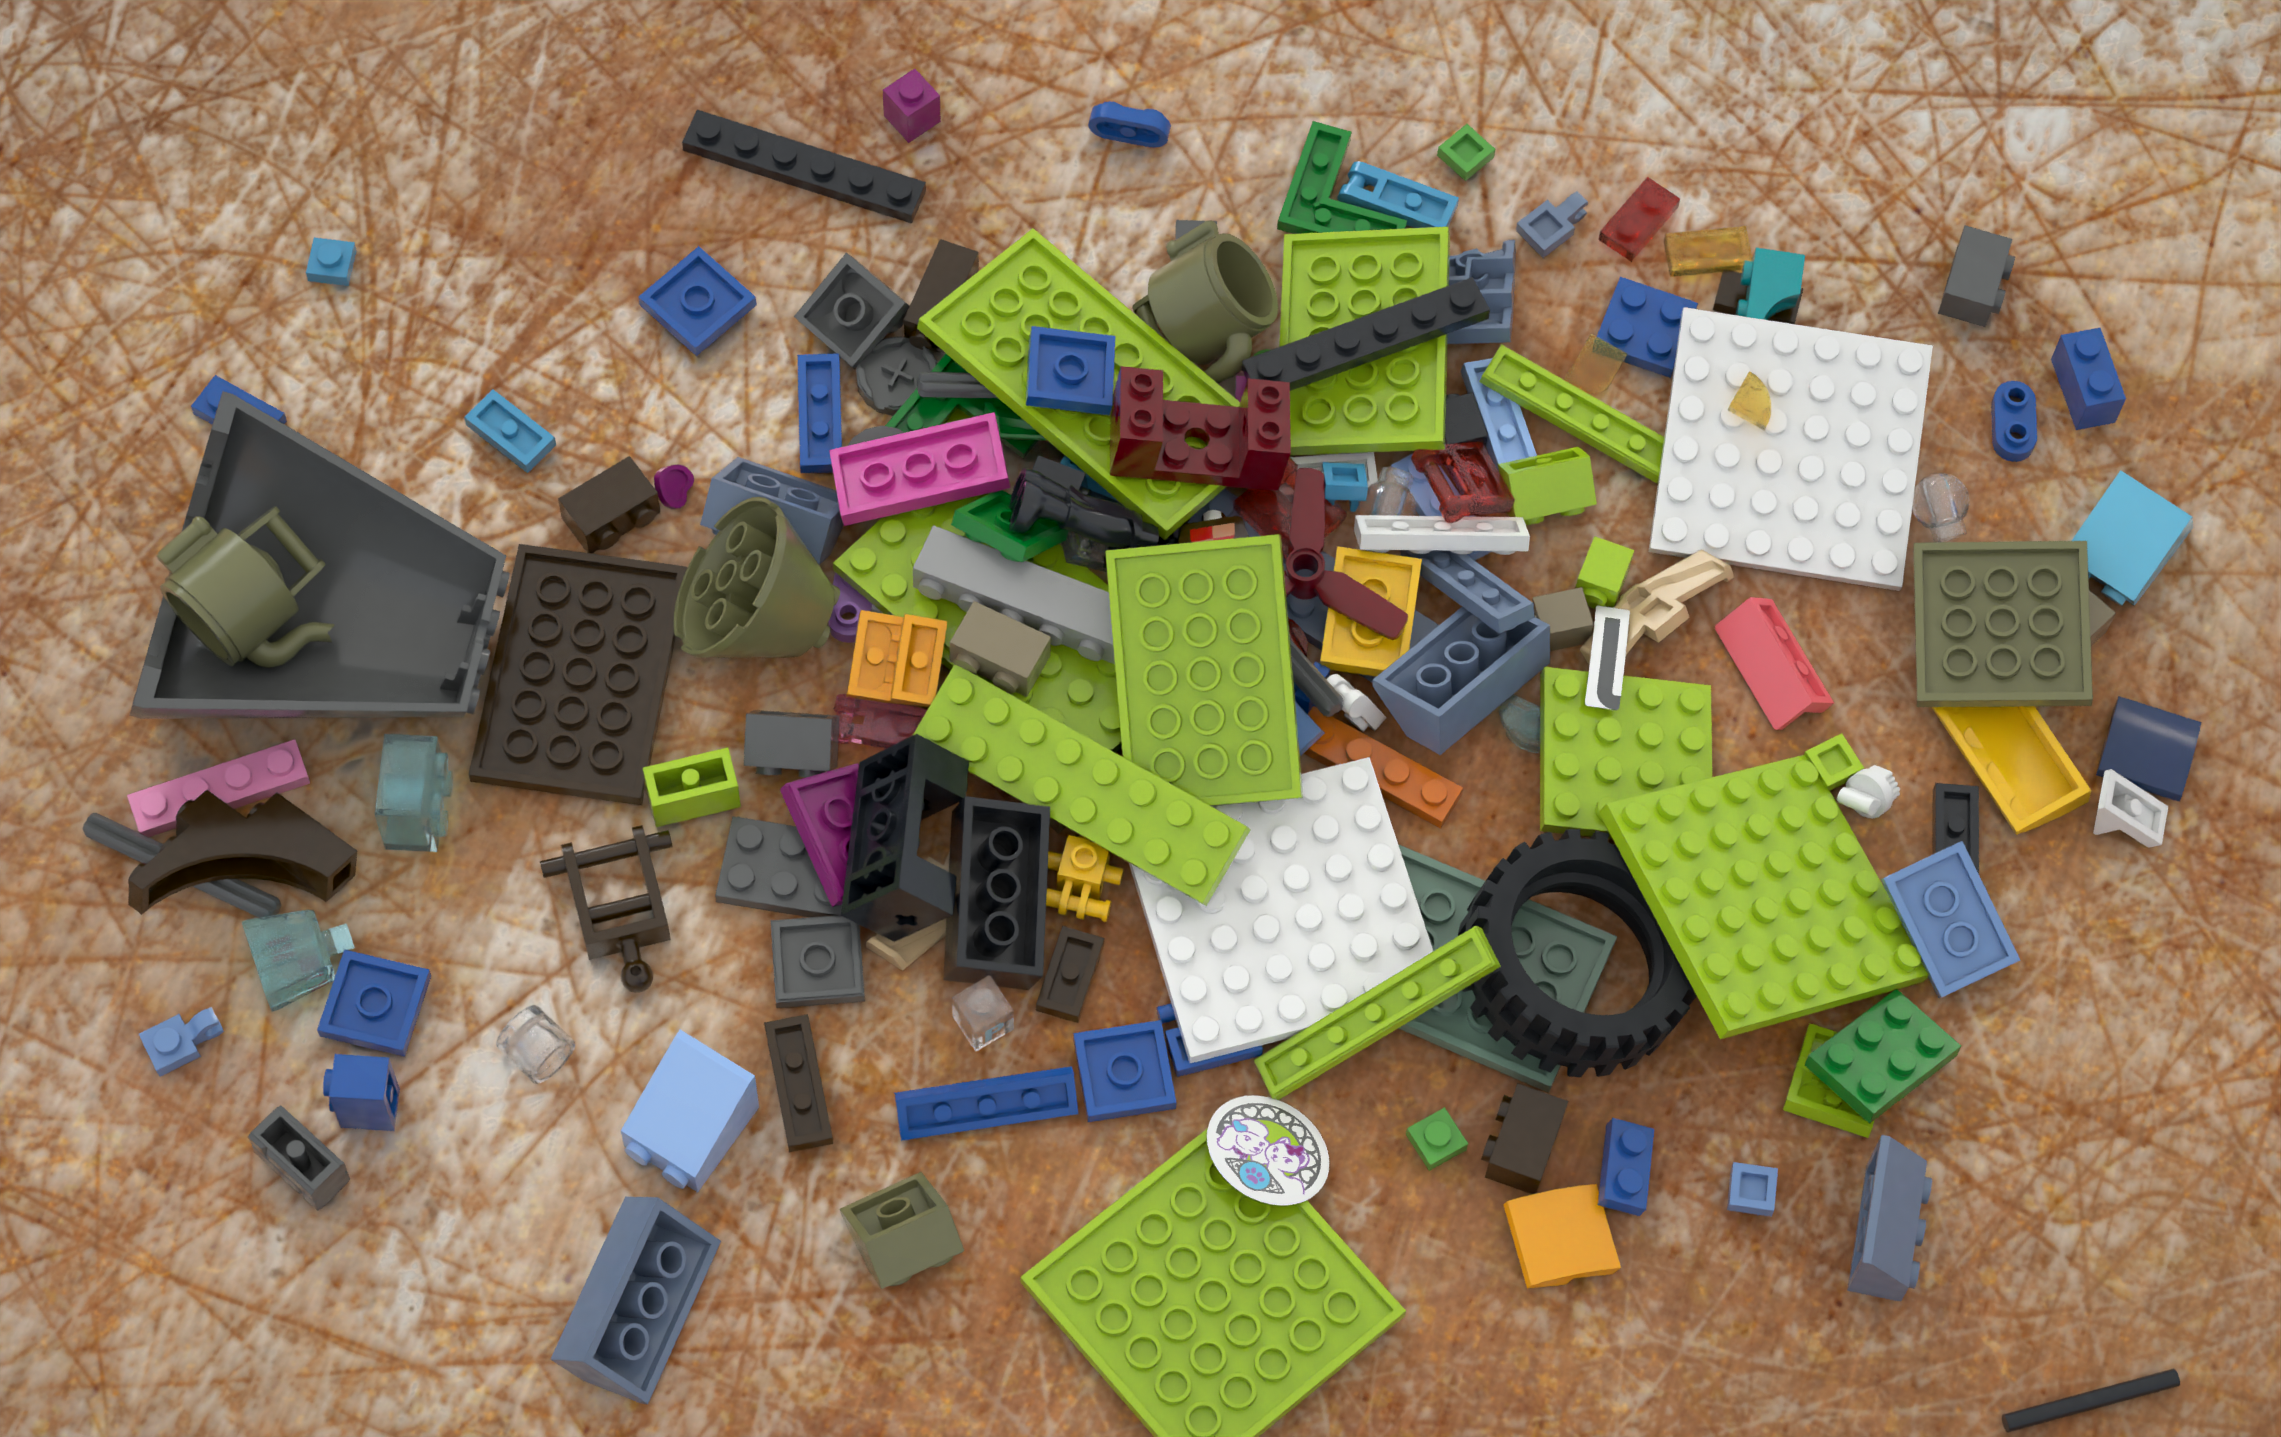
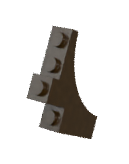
(220, 844)

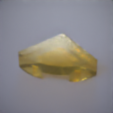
(1752, 402)

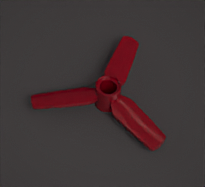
(1332, 587)

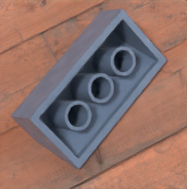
(1460, 676)
(636, 1298)

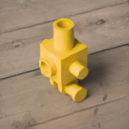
(1082, 873)

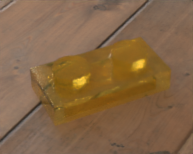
(1707, 251)

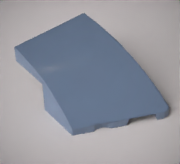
(1496, 281)

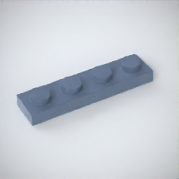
(1475, 589)

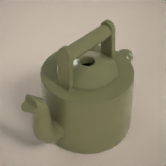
(1210, 299)
(236, 592)

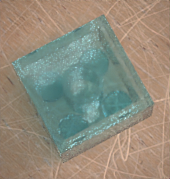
(412, 793)

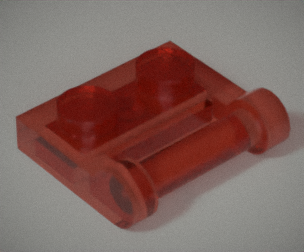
(1474, 475)
(1271, 511)

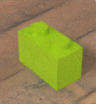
(1550, 484)
(692, 787)

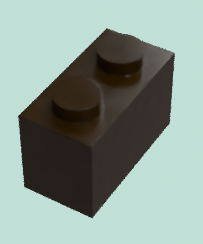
(609, 506)
(1526, 1138)

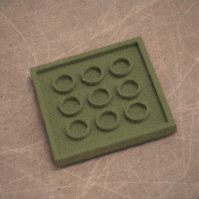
(2002, 624)

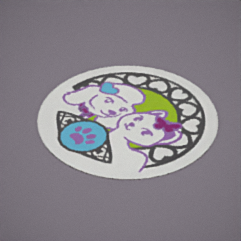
(1268, 1150)

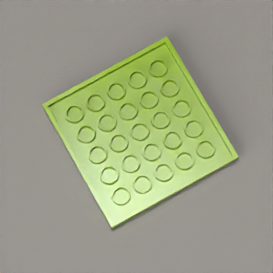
(1763, 895)
(1210, 1302)

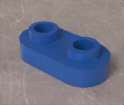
(1129, 124)
(2014, 417)

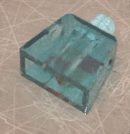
(294, 954)

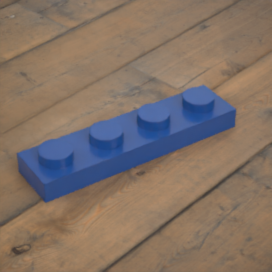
(986, 1103)

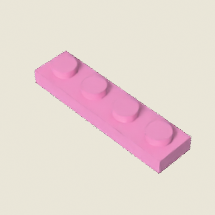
(233, 782)

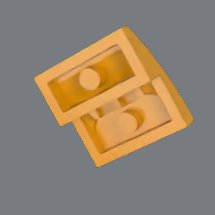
(896, 658)
(1561, 1236)

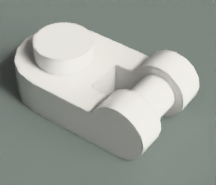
(1356, 705)

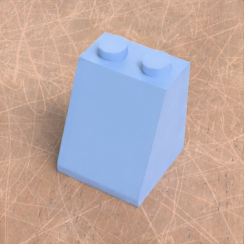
(690, 1112)

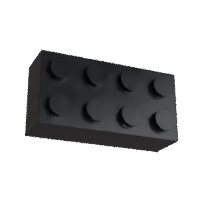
(999, 892)

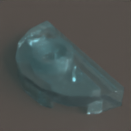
(1521, 722)

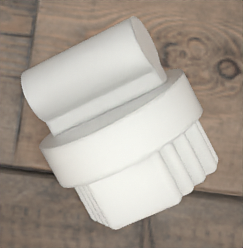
(1870, 792)

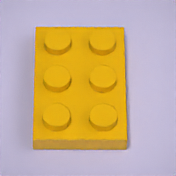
(1354, 647)

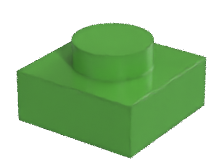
(1466, 152)
(1436, 1139)

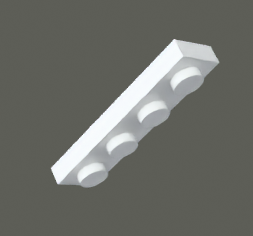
(1431, 533)

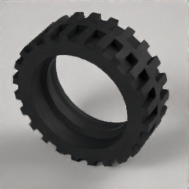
(1528, 1014)

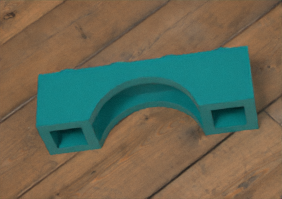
(1772, 283)

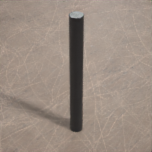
(2090, 1400)

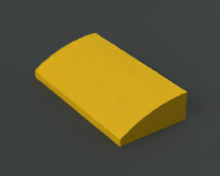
(2017, 762)

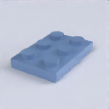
(1950, 919)

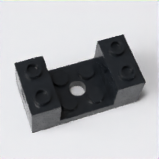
(884, 878)

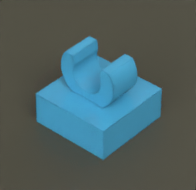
(1345, 482)

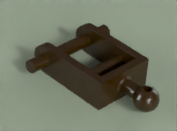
(636, 974)

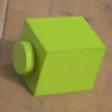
(1604, 572)

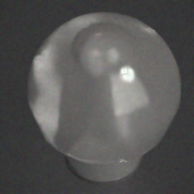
(1390, 495)
(1941, 505)

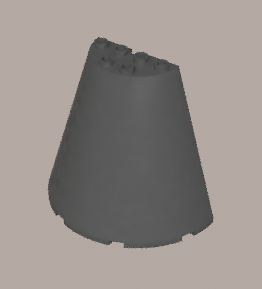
(396, 582)

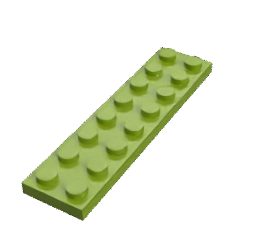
(1084, 785)

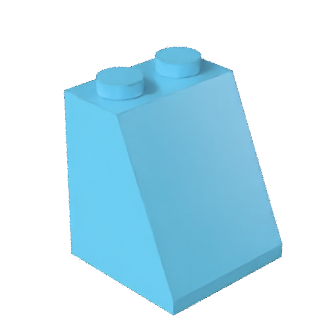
(2131, 538)

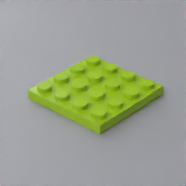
(1610, 755)

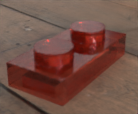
(1639, 219)

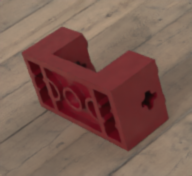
(1243, 443)

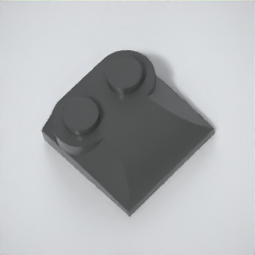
(852, 311)

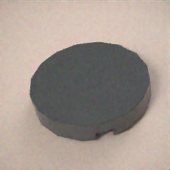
(891, 373)

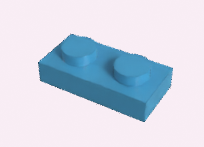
(510, 431)

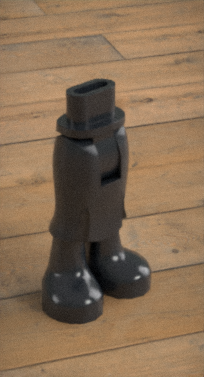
(1091, 517)

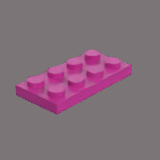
(919, 469)

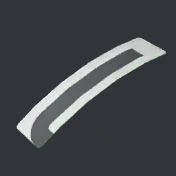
(1607, 658)

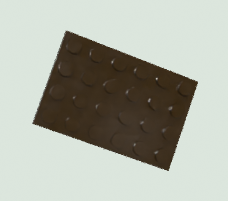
(578, 675)

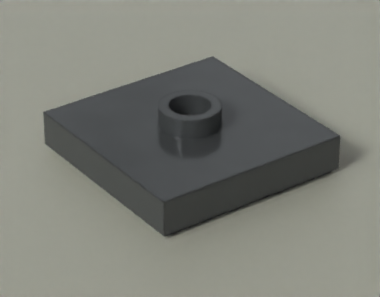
(817, 961)

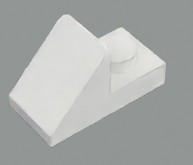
(2131, 810)

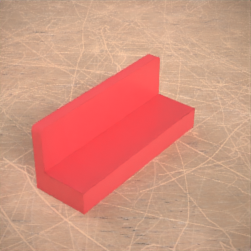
(1772, 662)

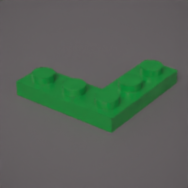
(1309, 201)
(931, 411)

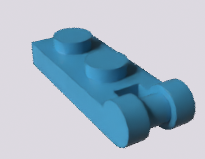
(1398, 197)

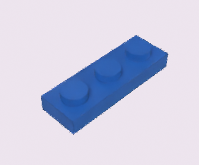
(819, 410)

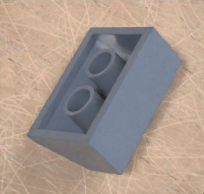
(807, 505)
(1889, 1222)

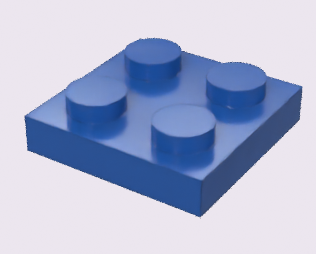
(697, 301)
(1644, 325)
(1070, 370)
(374, 1003)
(1124, 1071)

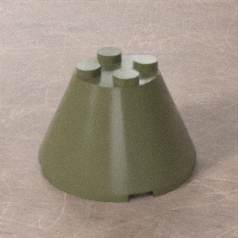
(754, 590)

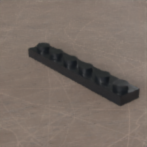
(804, 166)
(1371, 336)

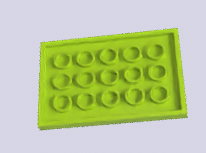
(1386, 402)
(1206, 667)

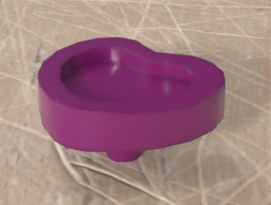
(672, 485)

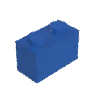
(2088, 378)
(362, 1092)

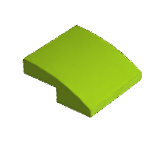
(1813, 1098)

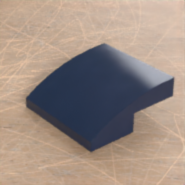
(2150, 747)

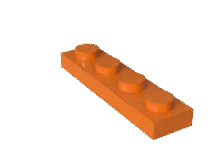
(1398, 776)

